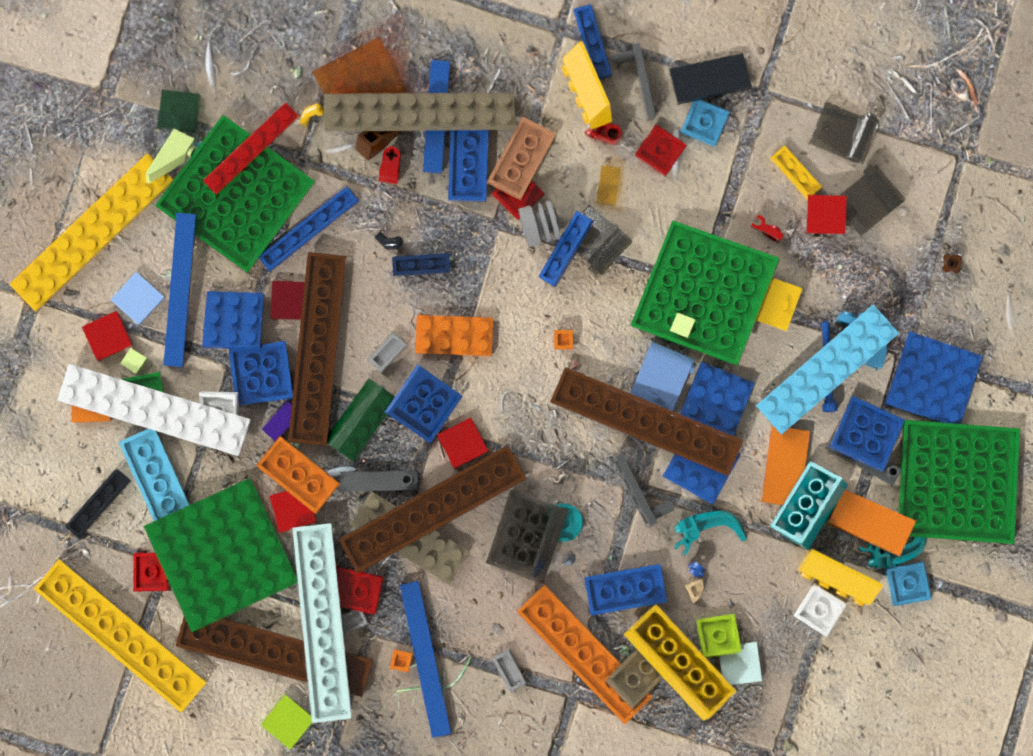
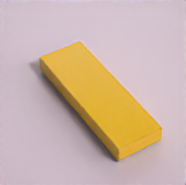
(796, 172)

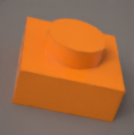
(563, 339)
(401, 660)

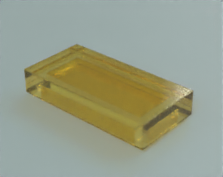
(608, 185)

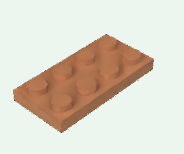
(521, 158)

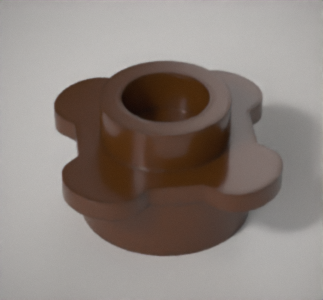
(953, 268)

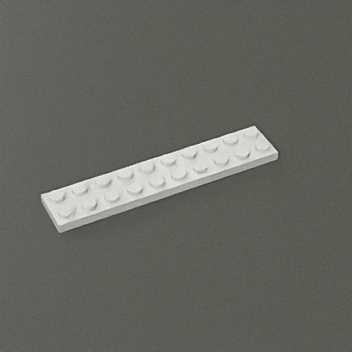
(154, 410)

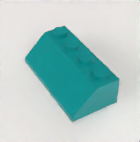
(809, 505)

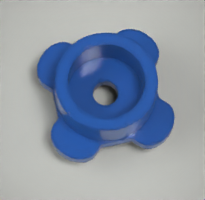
(696, 569)

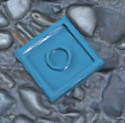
(705, 122)
(908, 583)

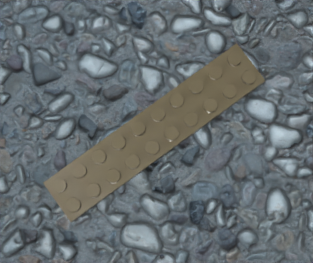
(419, 111)

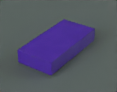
(279, 422)

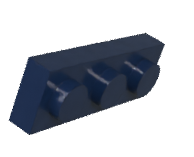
(421, 264)

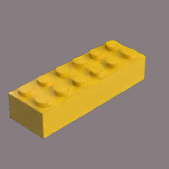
(679, 662)

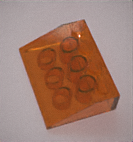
(361, 72)

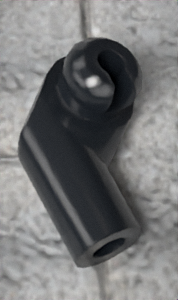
(389, 243)

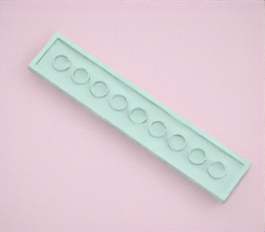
(322, 623)

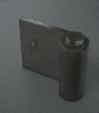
(846, 133)
(871, 199)
(602, 243)

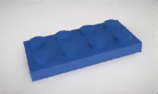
(468, 165)
(625, 589)

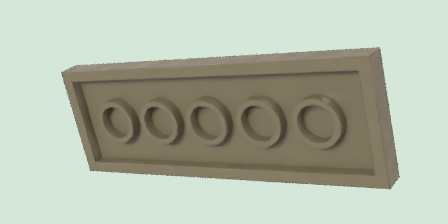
(432, 552)

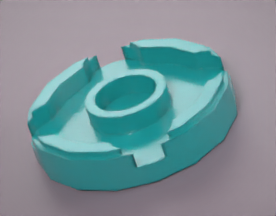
(572, 525)

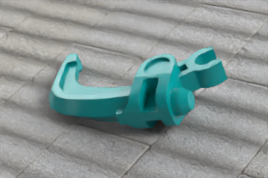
(693, 525)
(883, 559)

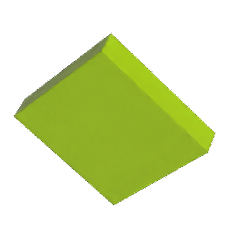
(718, 636)
(287, 721)

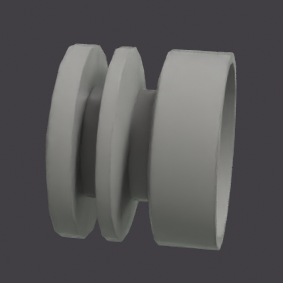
(539, 223)

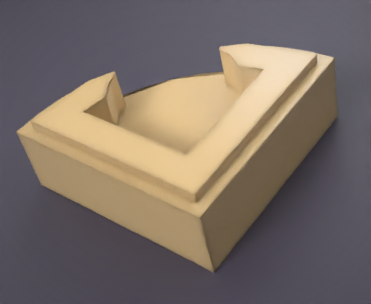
(695, 589)

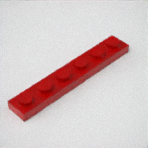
(251, 148)

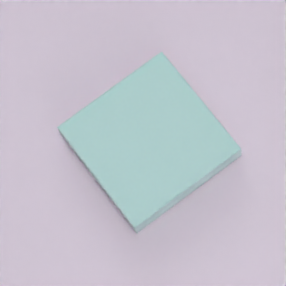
(742, 666)

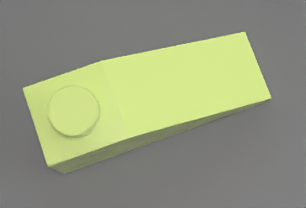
(172, 154)

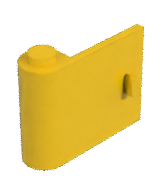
(778, 298)

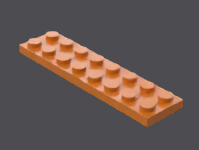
(577, 648)

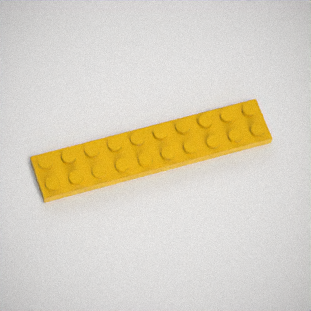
(89, 235)
(120, 635)

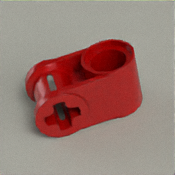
(601, 133)
(389, 168)

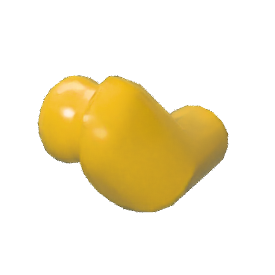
(310, 111)

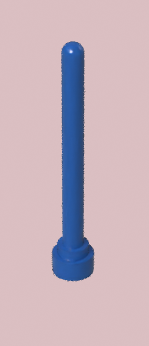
(829, 404)

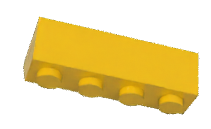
(587, 87)
(840, 577)

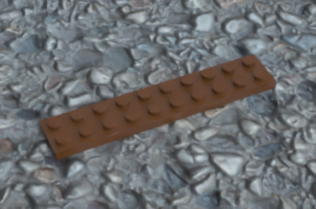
(317, 349)
(646, 421)
(432, 509)
(264, 651)

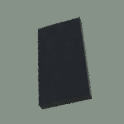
(710, 78)

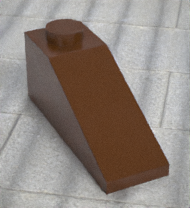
(373, 142)

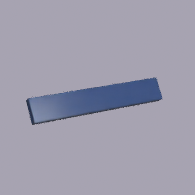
(435, 139)
(308, 229)

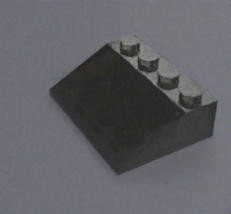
(527, 536)

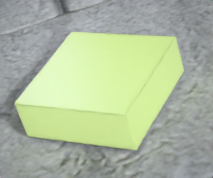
(682, 325)
(133, 361)

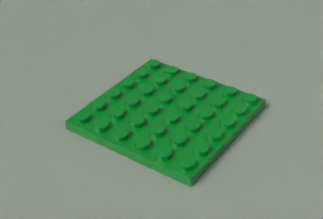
(249, 209)
(709, 282)
(959, 481)
(220, 554)

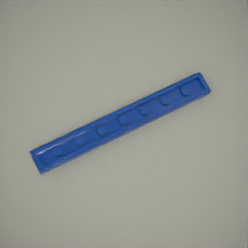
(180, 289)
(425, 659)

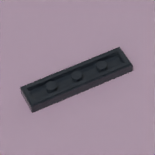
(98, 503)

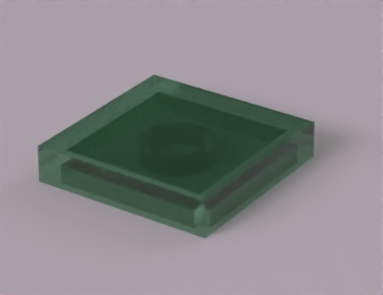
(178, 110)

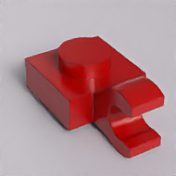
(772, 232)

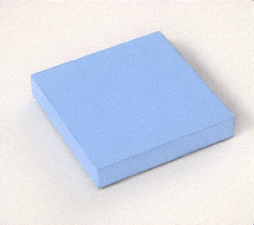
(137, 298)

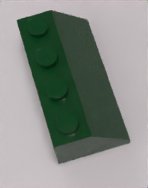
(361, 421)

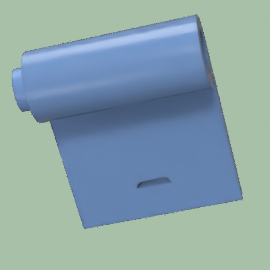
(662, 374)

